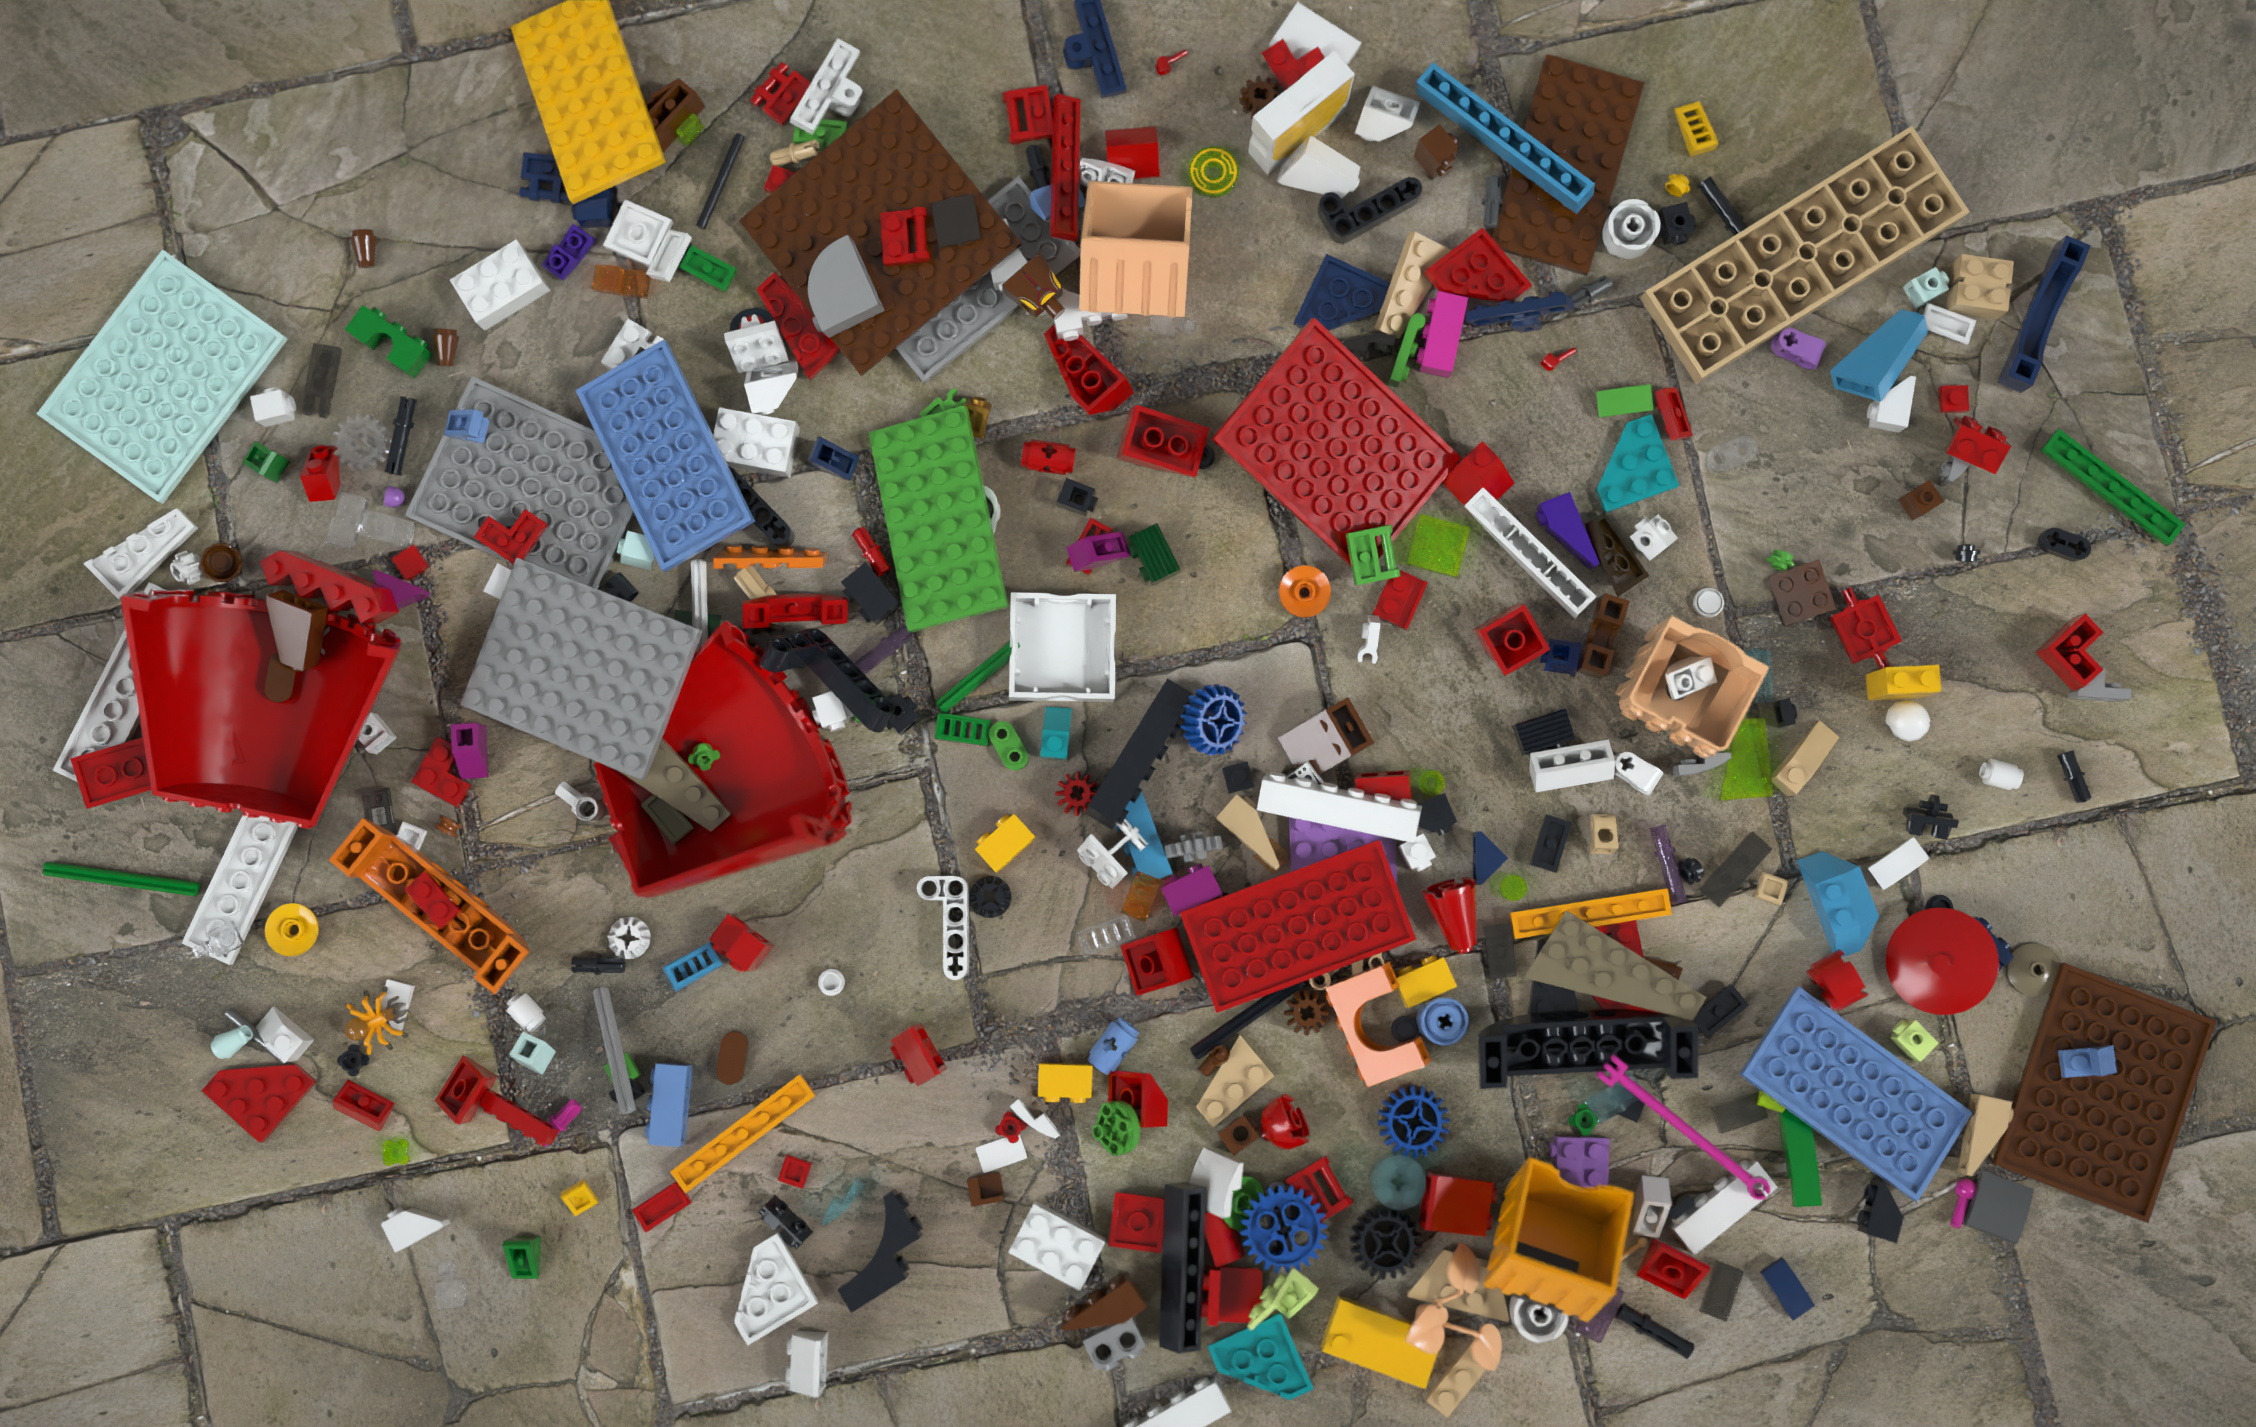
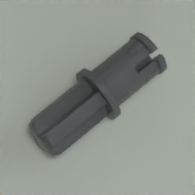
(1492, 201)
(1590, 291)

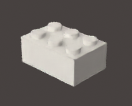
(500, 285)
(757, 442)
(1057, 1245)

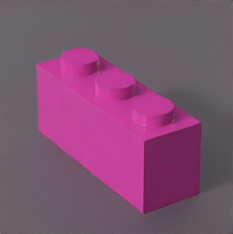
(1442, 334)

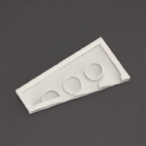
(135, 559)

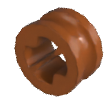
(448, 825)

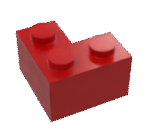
(2067, 653)
(740, 944)

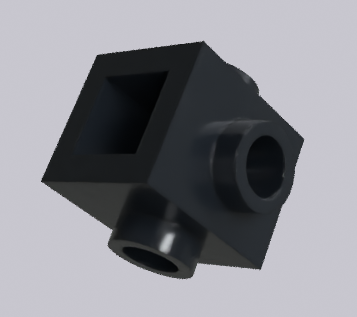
(1676, 224)
(908, 716)

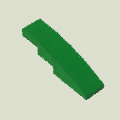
(1801, 1160)

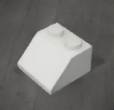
(808, 1362)

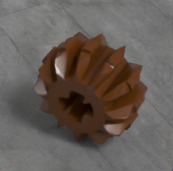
(1259, 89)
(1307, 1021)

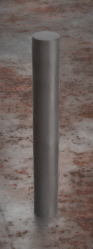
(239, 1021)

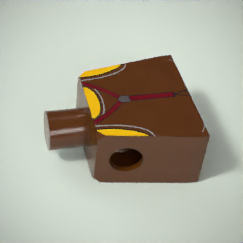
(1035, 288)

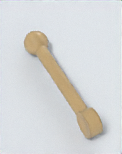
(1642, 1243)

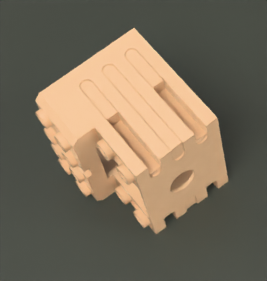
(1705, 717)

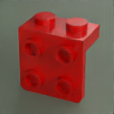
(1978, 445)
(1231, 1294)

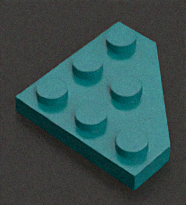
(1636, 467)
(1263, 1358)

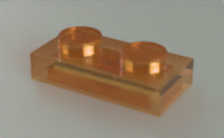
(1141, 896)

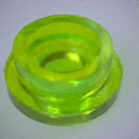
(1440, 782)

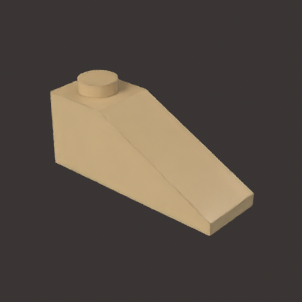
(1804, 759)
(1245, 824)
(1983, 1130)

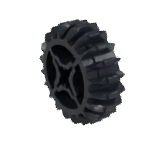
(1377, 1251)

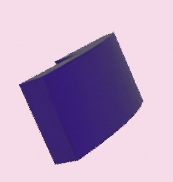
(569, 253)

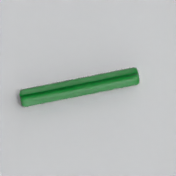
(975, 678)

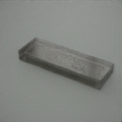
(1735, 869)

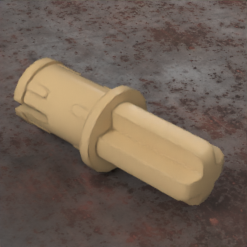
(795, 153)

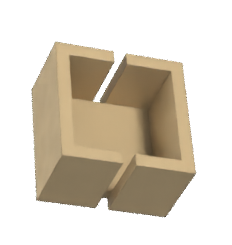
(1983, 286)

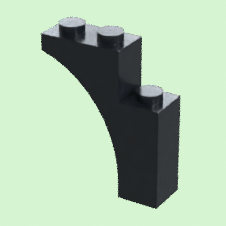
(885, 1267)

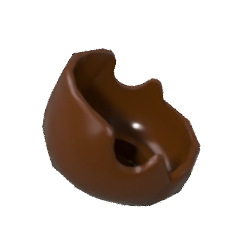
(221, 562)

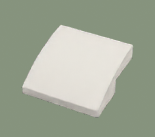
(1220, 1177)

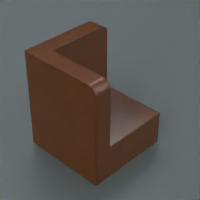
(985, 1189)

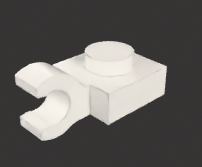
(1370, 632)

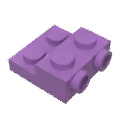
(1581, 1159)

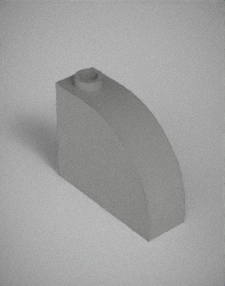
(841, 289)

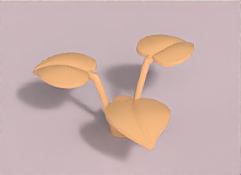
(1428, 1330)

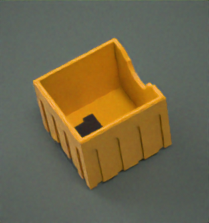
(1559, 1241)

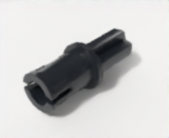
(1037, 166)
(2074, 776)
(598, 964)

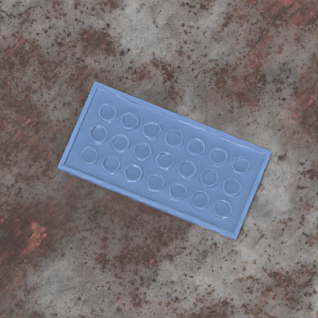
(665, 456)
(1856, 1093)

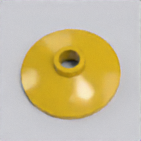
(279, 929)

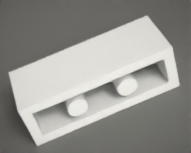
(1572, 765)

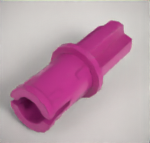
(565, 1116)

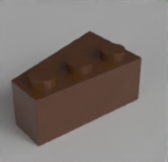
(670, 108)

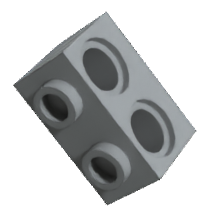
(1110, 1336)

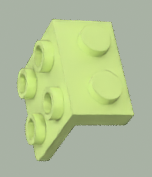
(1287, 1295)

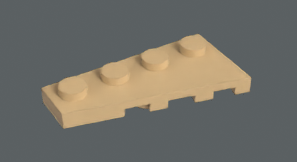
(1408, 283)

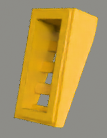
(1707, 132)

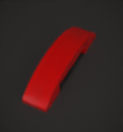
(794, 608)

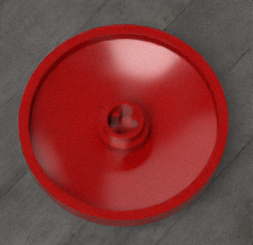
(1942, 961)

